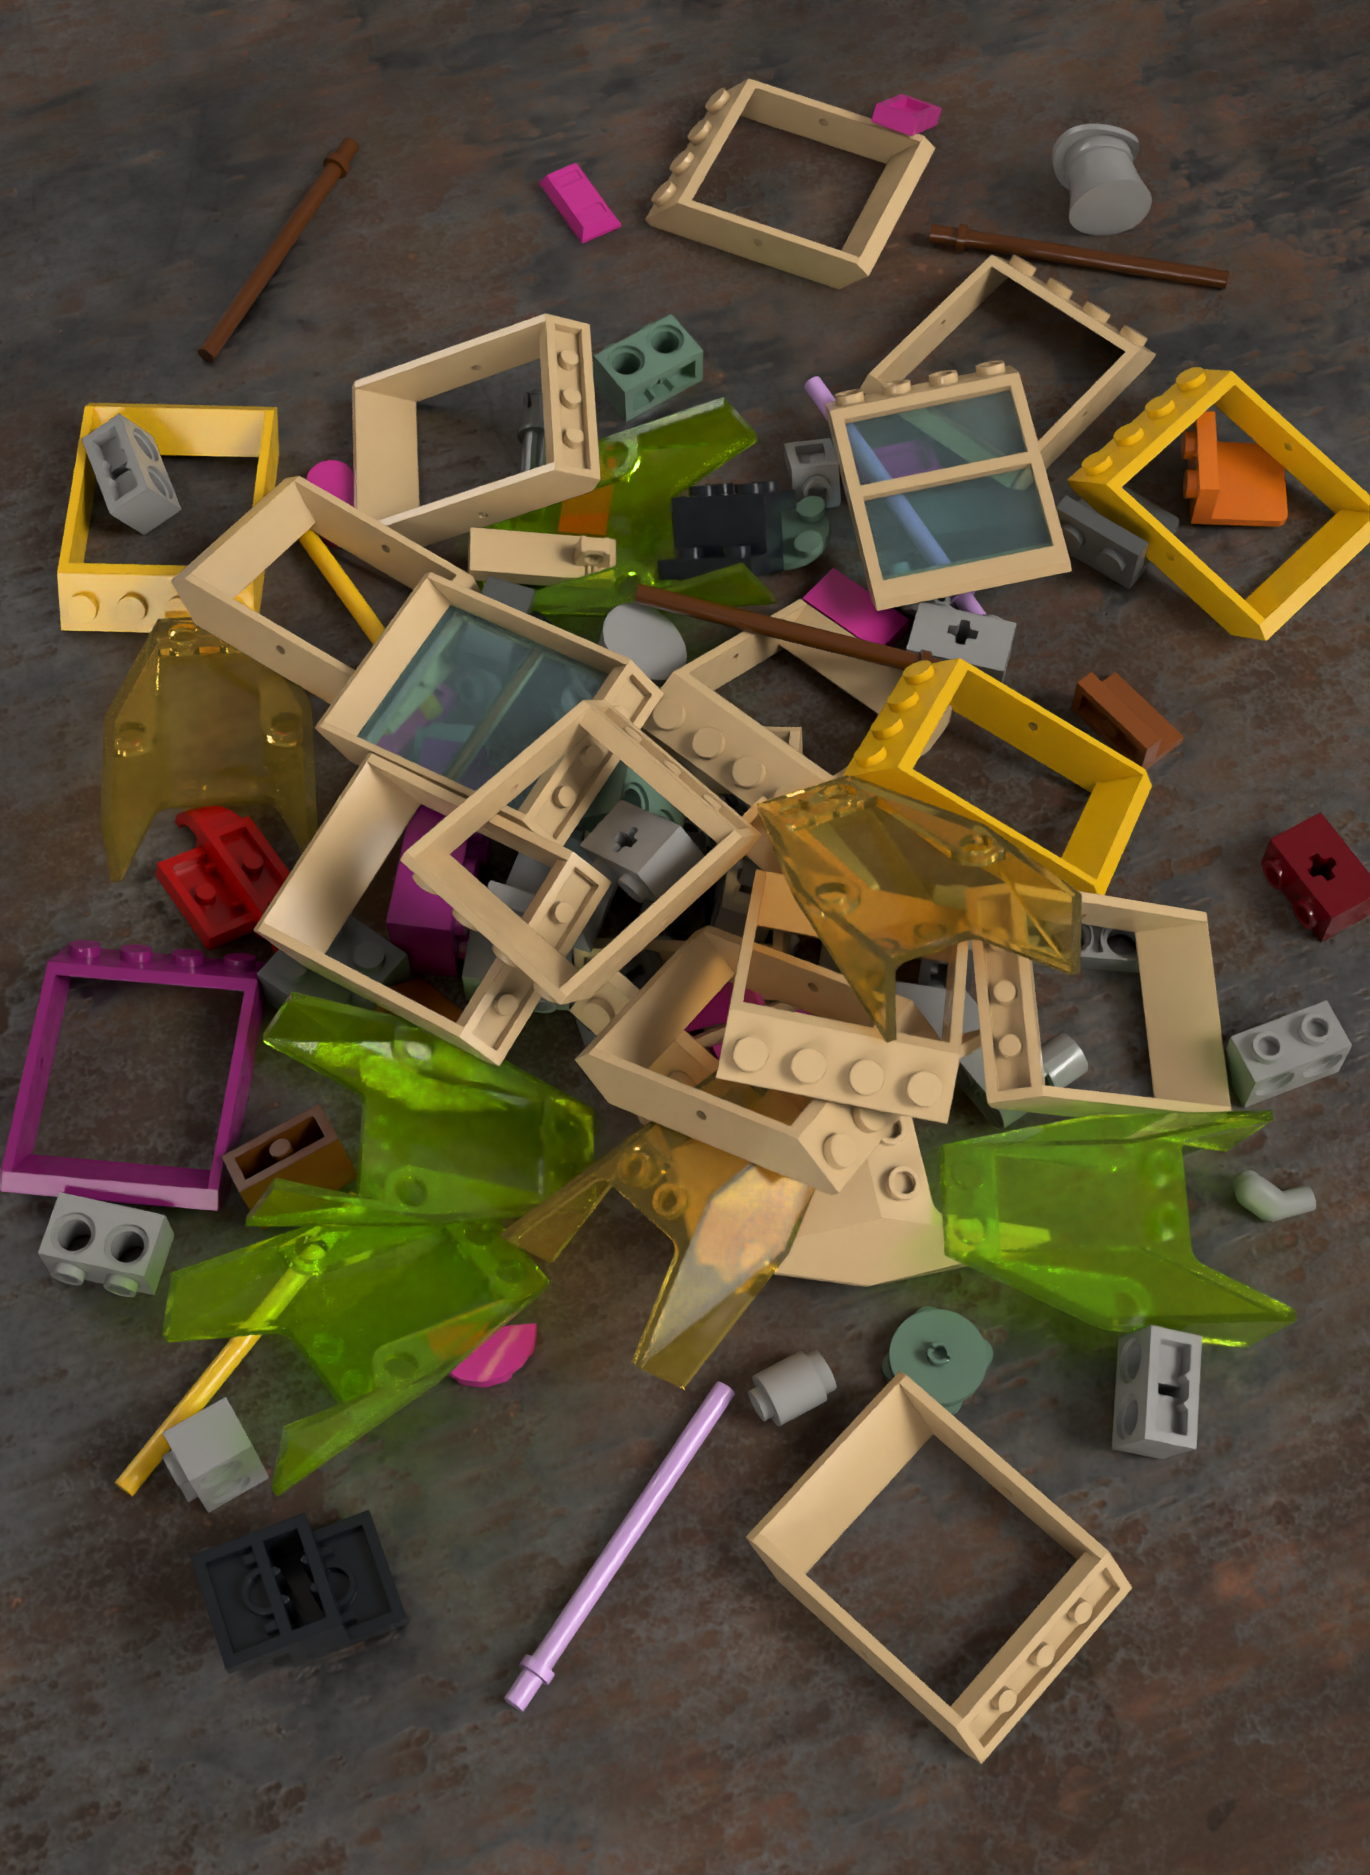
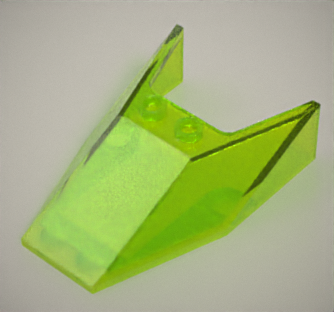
(634, 506)
(438, 1126)
(1100, 1222)
(366, 1308)

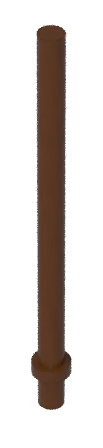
(335, 166)
(1078, 256)
(778, 628)

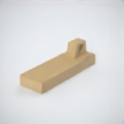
(536, 557)

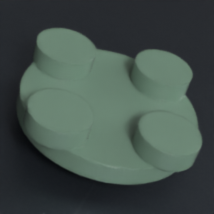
(805, 532)
(940, 1355)

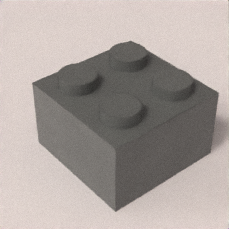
(354, 947)

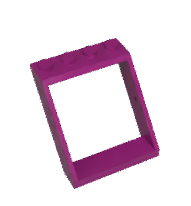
(124, 1181)

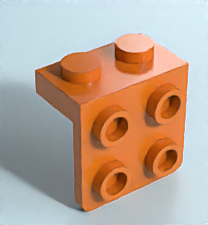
(1231, 479)

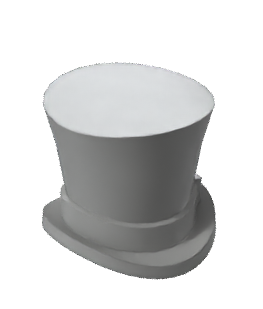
(1101, 178)
(646, 639)

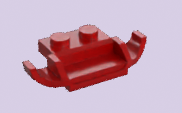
(225, 878)

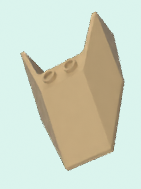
(880, 1221)

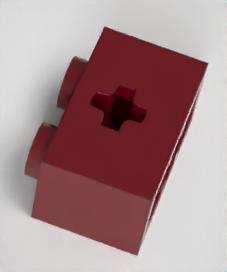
(1318, 877)

